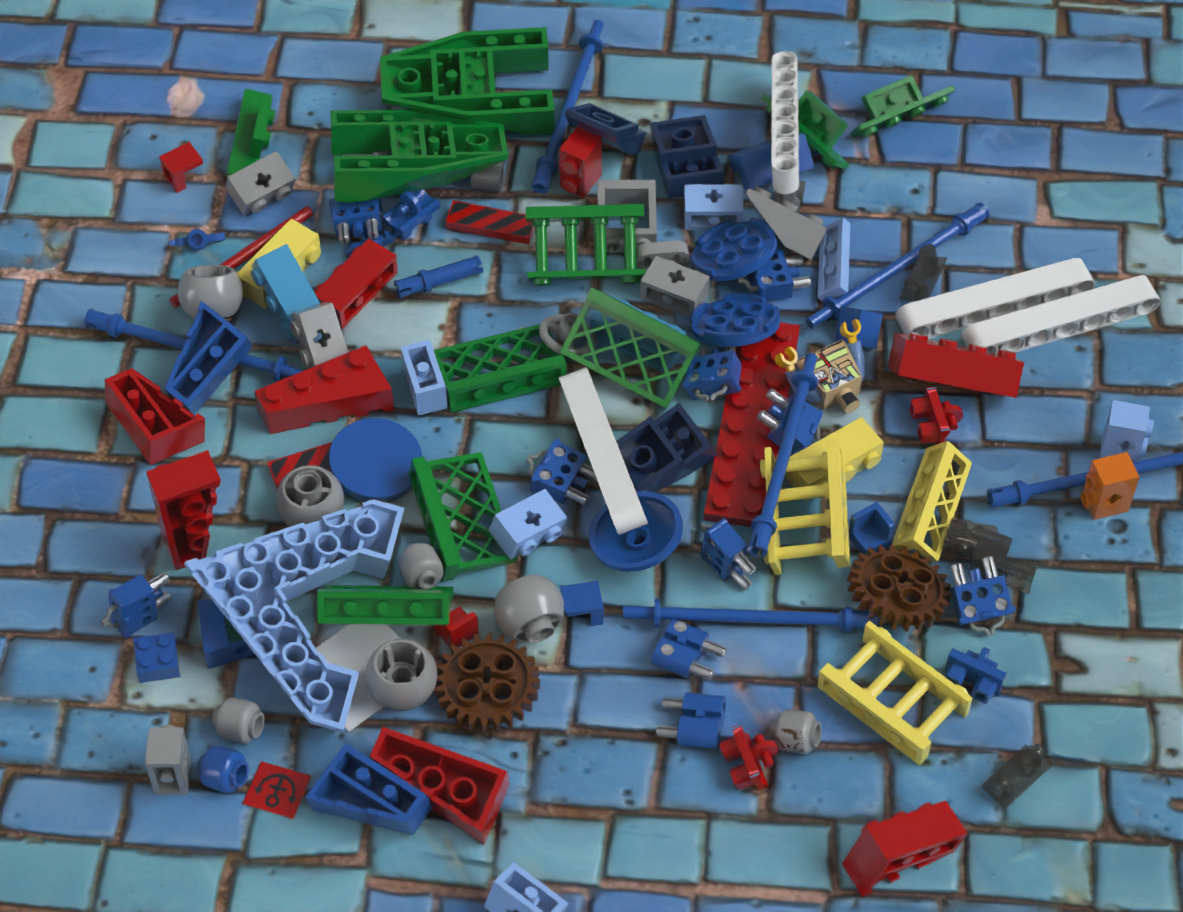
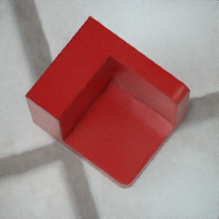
(177, 163)
(459, 627)

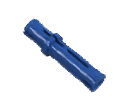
(442, 275)

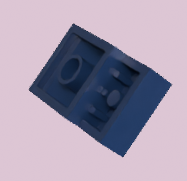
(612, 128)
(686, 154)
(664, 450)

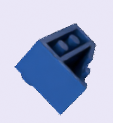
(206, 359)
(368, 793)

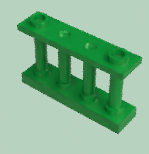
(599, 216)

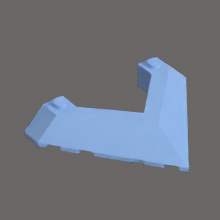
(259, 577)

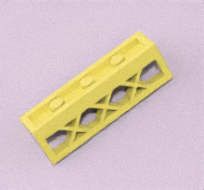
(926, 495)

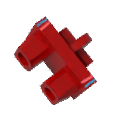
(940, 416)
(741, 746)

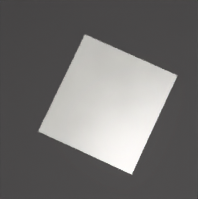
(352, 650)

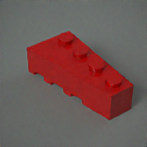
(184, 505)
(456, 785)

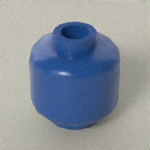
(223, 769)

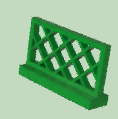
(641, 323)
(503, 382)
(434, 512)
(384, 605)

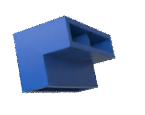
(756, 162)

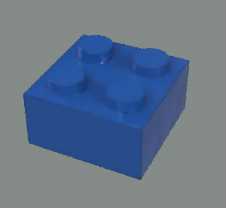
(156, 657)

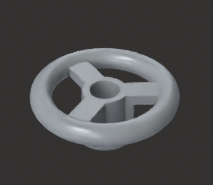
(563, 329)

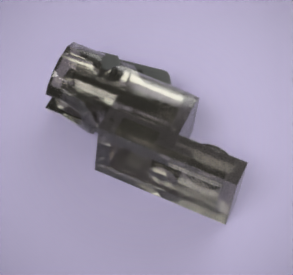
(983, 540)

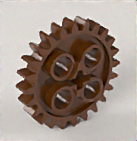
(899, 587)
(485, 707)

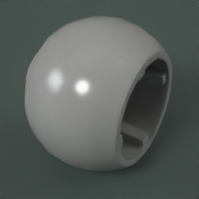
(212, 284)
(315, 493)
(529, 608)
(406, 662)

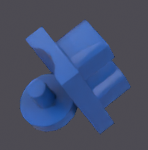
(410, 211)
(977, 671)

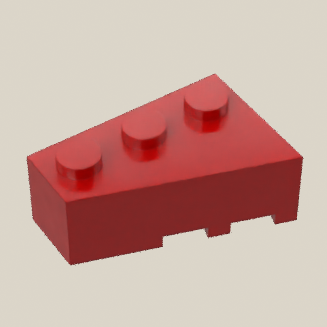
(151, 418)
(902, 842)

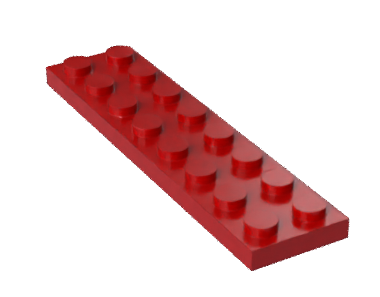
(736, 478)

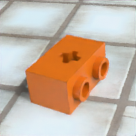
(1110, 486)

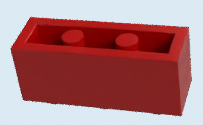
(358, 280)

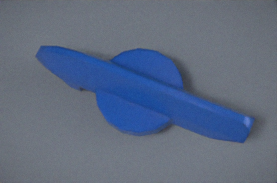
(197, 239)
(383, 240)

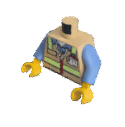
(838, 370)

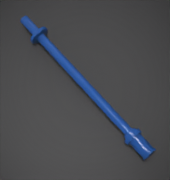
(547, 165)
(961, 224)
(116, 325)
(1021, 492)
(764, 524)
(845, 619)

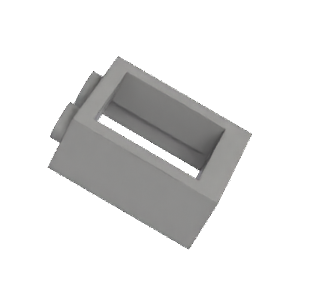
(629, 192)

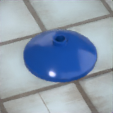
(657, 537)

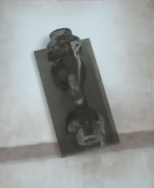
(924, 274)
(1017, 774)

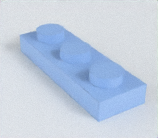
(834, 260)

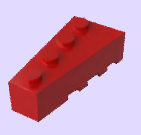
(955, 365)
(325, 392)

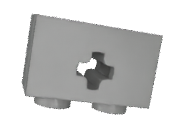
(266, 171)
(674, 286)
(307, 325)
(168, 760)

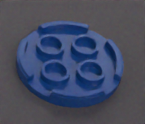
(734, 249)
(735, 320)
(373, 459)

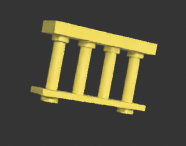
(833, 518)
(885, 720)

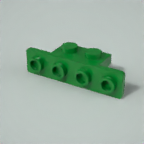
(896, 101)
(820, 127)
(251, 130)

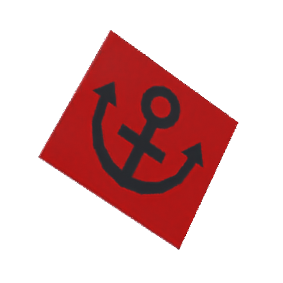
(277, 789)

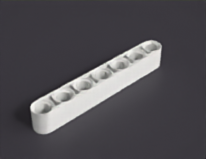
(785, 123)
(994, 298)
(1065, 316)
(603, 451)

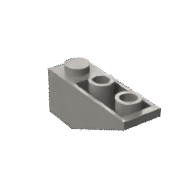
(792, 229)

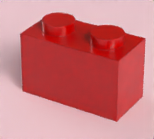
(580, 162)

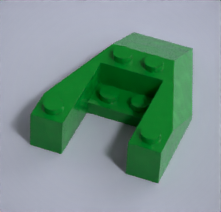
(458, 80)
(424, 149)

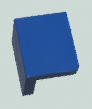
(869, 322)
(871, 528)
(584, 599)

